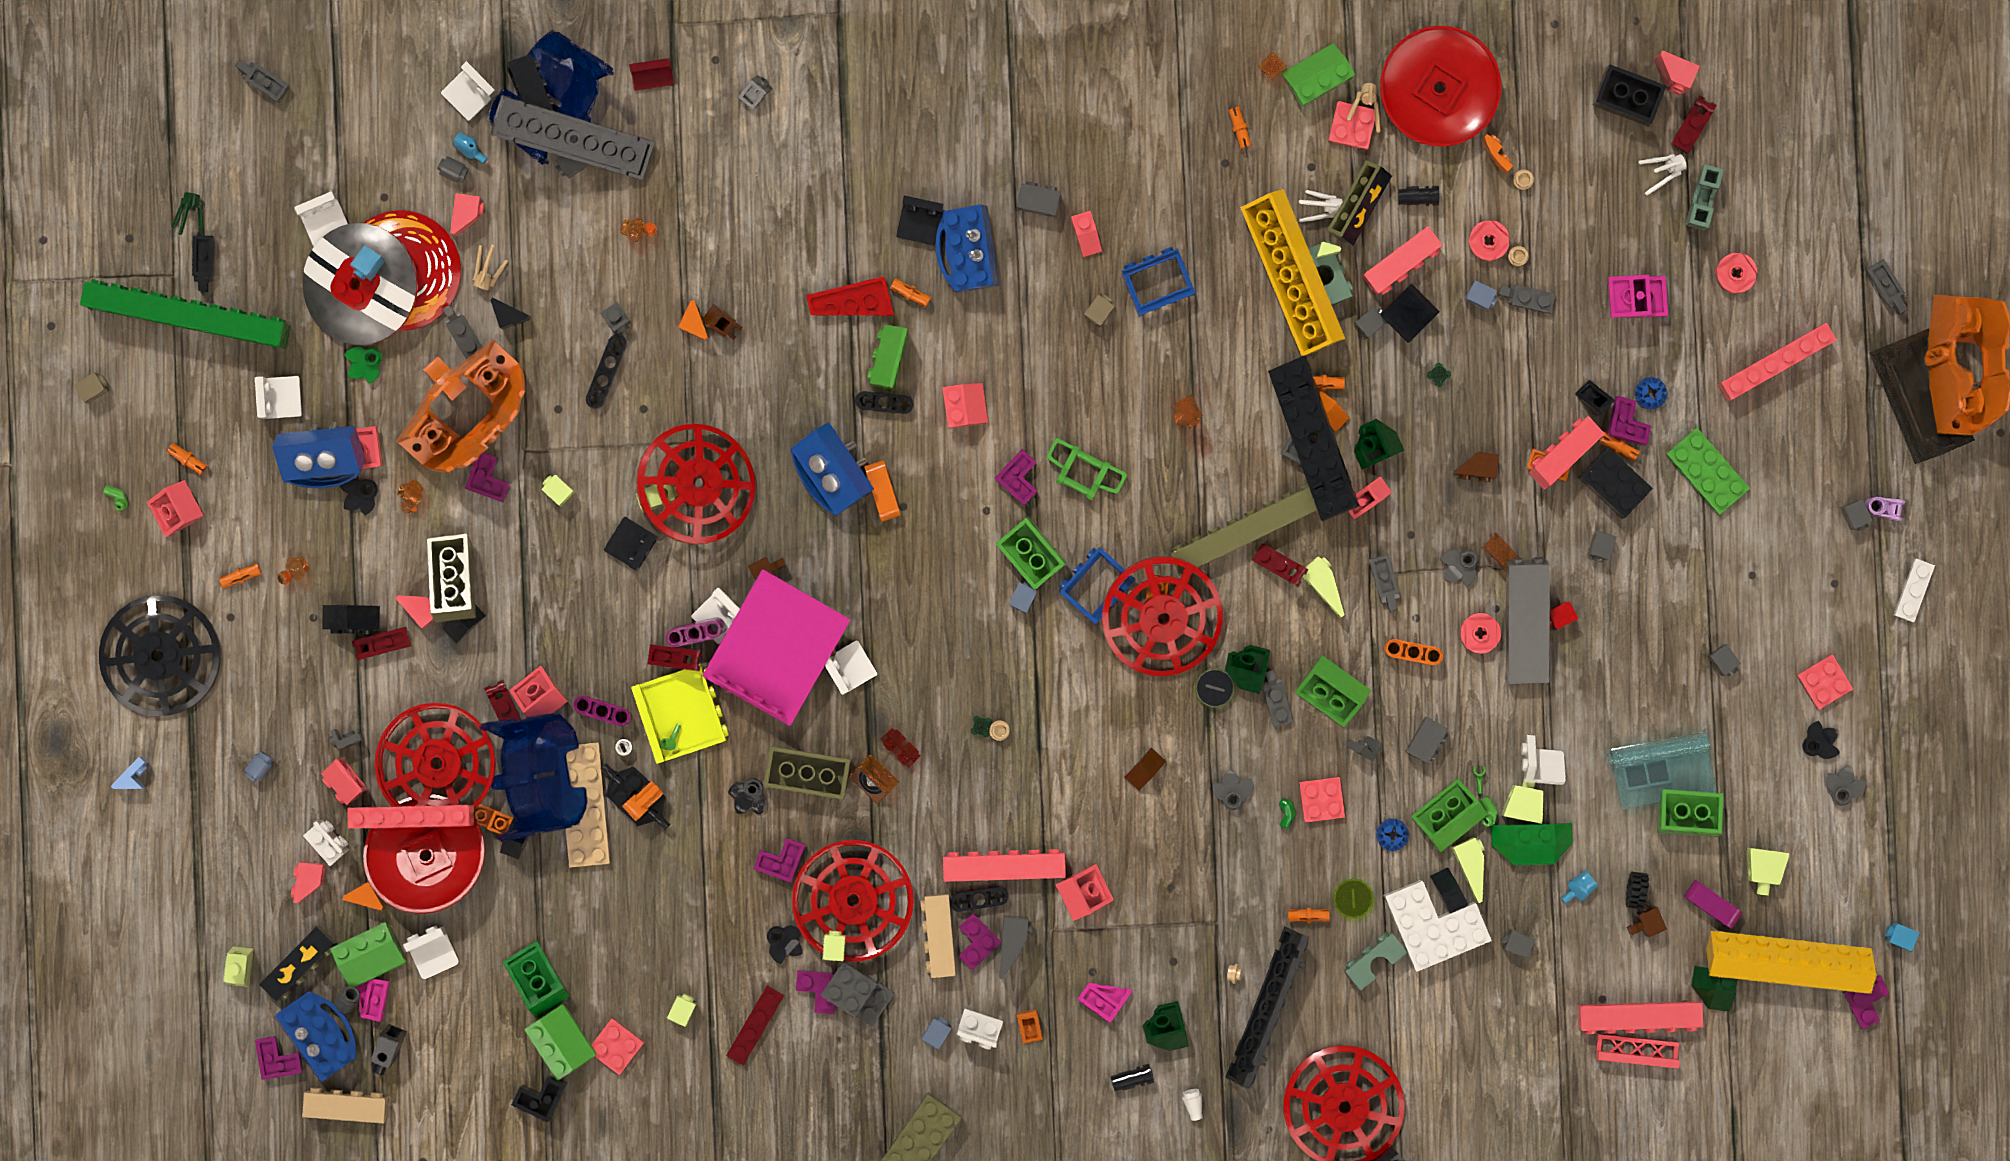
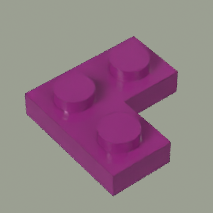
(1622, 423)
(1012, 477)
(481, 479)
(783, 865)
(982, 943)
(816, 982)
(1862, 1004)
(274, 1065)

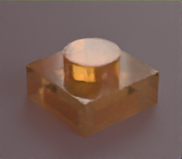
(1272, 66)

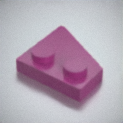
(373, 999)
(1103, 999)

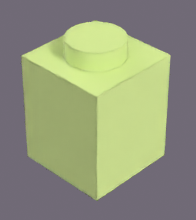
(557, 489)
(834, 946)
(682, 1009)

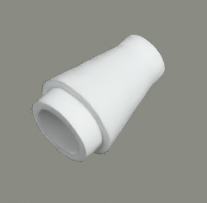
(1193, 1103)

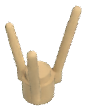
(1368, 96)
(483, 279)

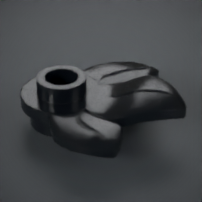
(357, 496)
(1823, 741)
(746, 798)
(786, 944)

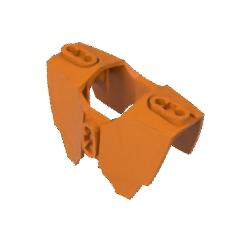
(1953, 399)
(445, 448)

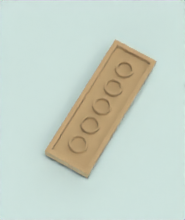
(589, 840)

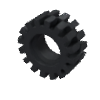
(1637, 890)

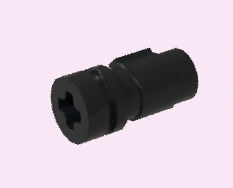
(1414, 196)
(1132, 1078)

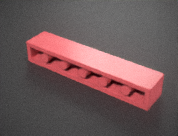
(1777, 362)
(411, 816)
(1004, 866)
(1640, 1016)

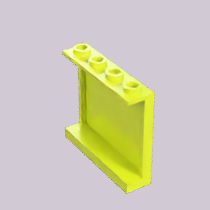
(681, 700)

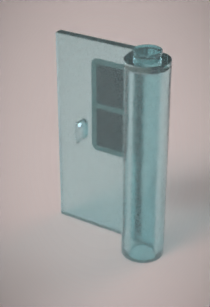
(1662, 764)

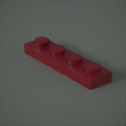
(755, 1025)

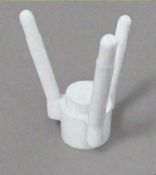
(1673, 164)
(1330, 205)

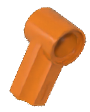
(640, 803)

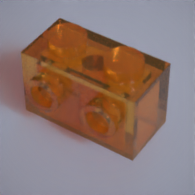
(1186, 412)

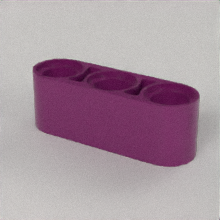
(687, 636)
(593, 706)
(1713, 904)

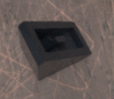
(507, 315)
(1594, 398)
(460, 628)

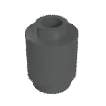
(452, 169)
(347, 999)

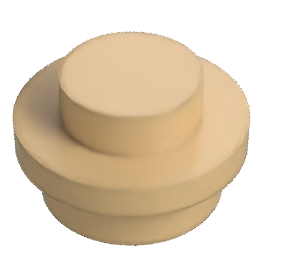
(1523, 179)
(1518, 256)
(999, 730)
(1234, 973)

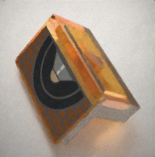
(1499, 551)
(873, 779)

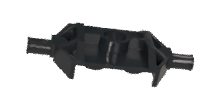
(620, 789)

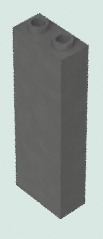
(1527, 620)

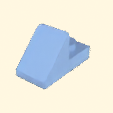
(128, 779)

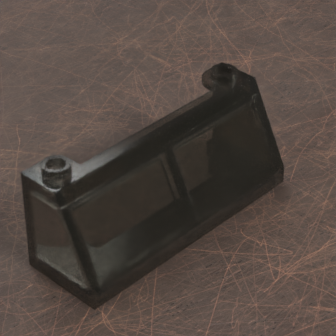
(1906, 384)

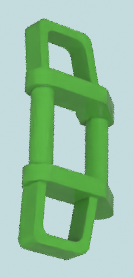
(1104, 466)

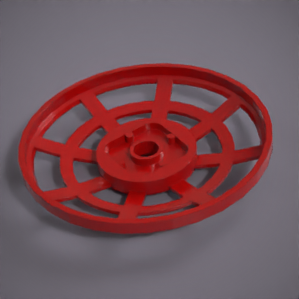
(685, 488)
(1159, 604)
(428, 751)
(853, 885)
(1339, 1093)

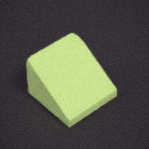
(1327, 249)

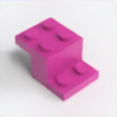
(1637, 296)

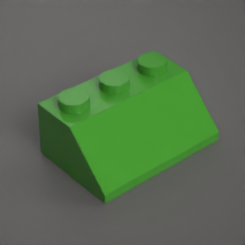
(1318, 75)
(888, 356)
(1031, 553)
(1333, 691)
(1690, 813)
(1449, 815)
(368, 955)
(560, 1041)

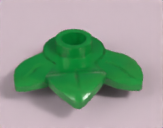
(362, 365)

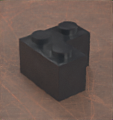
(348, 618)
(541, 1103)

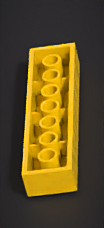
(1292, 272)
(1791, 962)

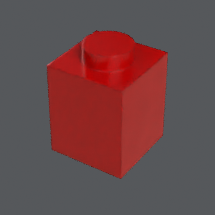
(1562, 615)

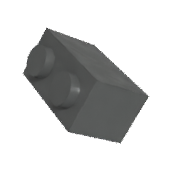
(1038, 199)
(1427, 740)

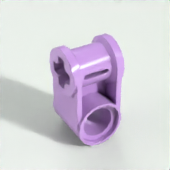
(1888, 508)

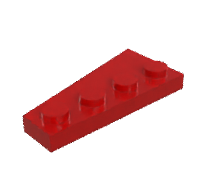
(856, 299)

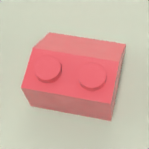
(1676, 72)
(965, 405)
(174, 508)
(538, 694)
(344, 781)
(1084, 892)

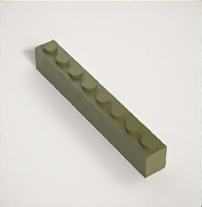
(1246, 530)

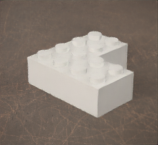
(1429, 936)

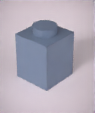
(1481, 295)
(1023, 596)
(937, 1032)

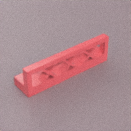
(1637, 1058)

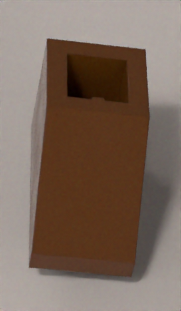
(1479, 465)

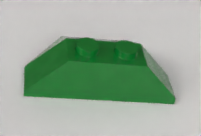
(1532, 842)

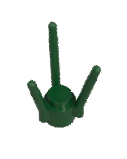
(189, 203)

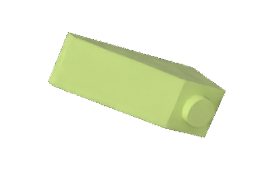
(1322, 581)
(1471, 862)

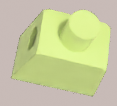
(653, 496)
(1524, 803)
(1766, 868)
(238, 966)

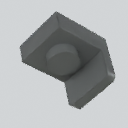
(755, 91)
(616, 318)
(349, 739)
(1367, 749)

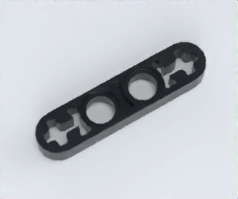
(608, 372)

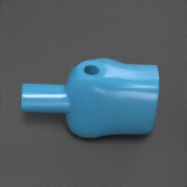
(468, 146)
(1580, 887)

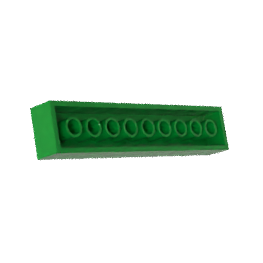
(181, 314)

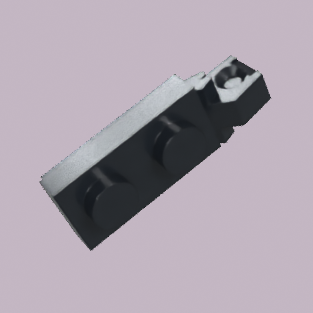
(203, 261)

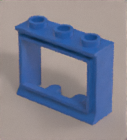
(1150, 261)
(1079, 572)

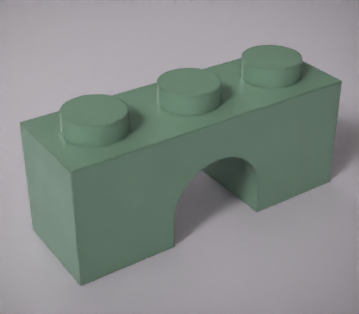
(1703, 196)
(1338, 289)
(1359, 969)

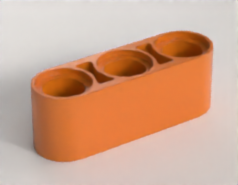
(883, 490)
(1423, 650)

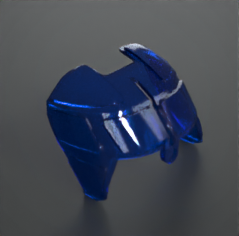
(571, 79)
(534, 748)

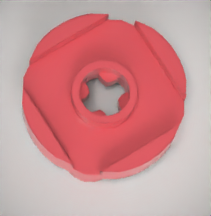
(1477, 241)
(1747, 275)
(1488, 641)

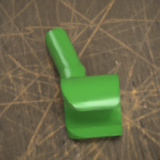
(670, 744)
(1479, 779)

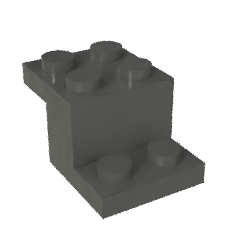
(857, 994)

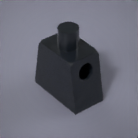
(387, 1048)

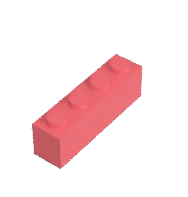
(1402, 260)
(1566, 452)

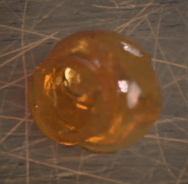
(634, 229)
(411, 495)
(297, 568)

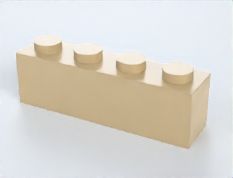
(939, 935)
(345, 1106)

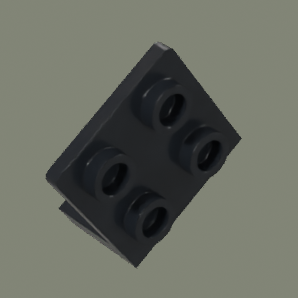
(919, 220)
(1409, 313)
(631, 543)

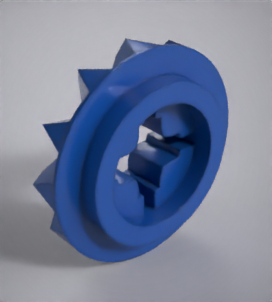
(1642, 389)
(1385, 841)

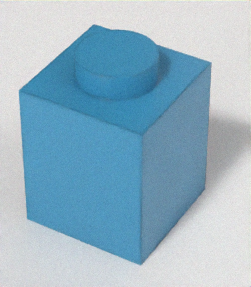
(367, 263)
(1901, 936)

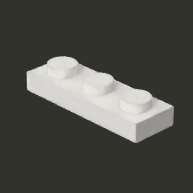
(1914, 590)

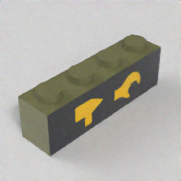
(1359, 203)
(298, 963)

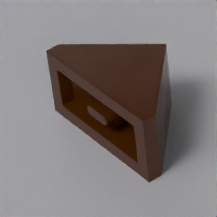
(1145, 769)

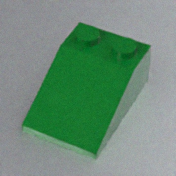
(536, 979)

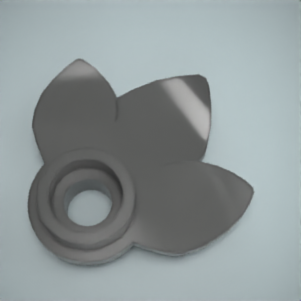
(1457, 568)
(1846, 783)
(1230, 787)

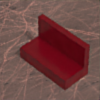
(651, 74)

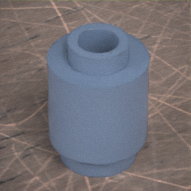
(258, 766)

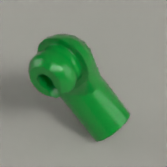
(1289, 812)

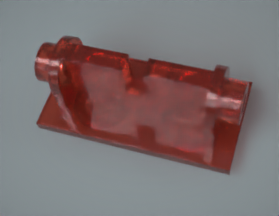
(893, 742)

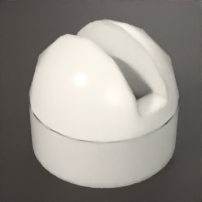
(626, 744)

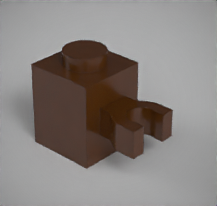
(721, 321)
(756, 567)
(1649, 921)

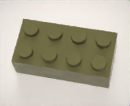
(451, 578)
(807, 772)
(923, 1132)

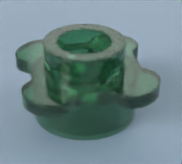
(1439, 369)
(976, 727)

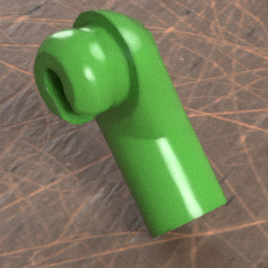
(118, 495)
(1491, 810)

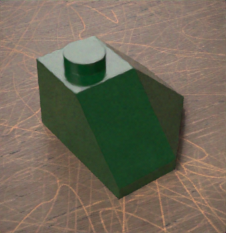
(1376, 443)
(1248, 667)
(1714, 991)
(1166, 1028)

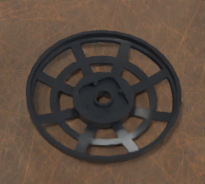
(171, 660)

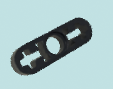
(879, 395)
(974, 906)

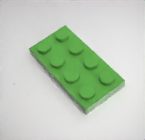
(1707, 471)

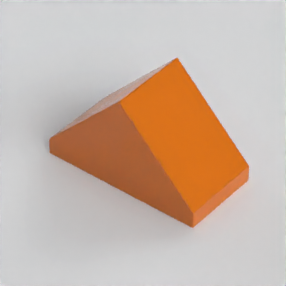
(693, 322)
(1335, 413)
(365, 896)
(1029, 1026)

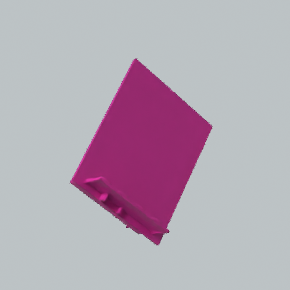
(776, 647)

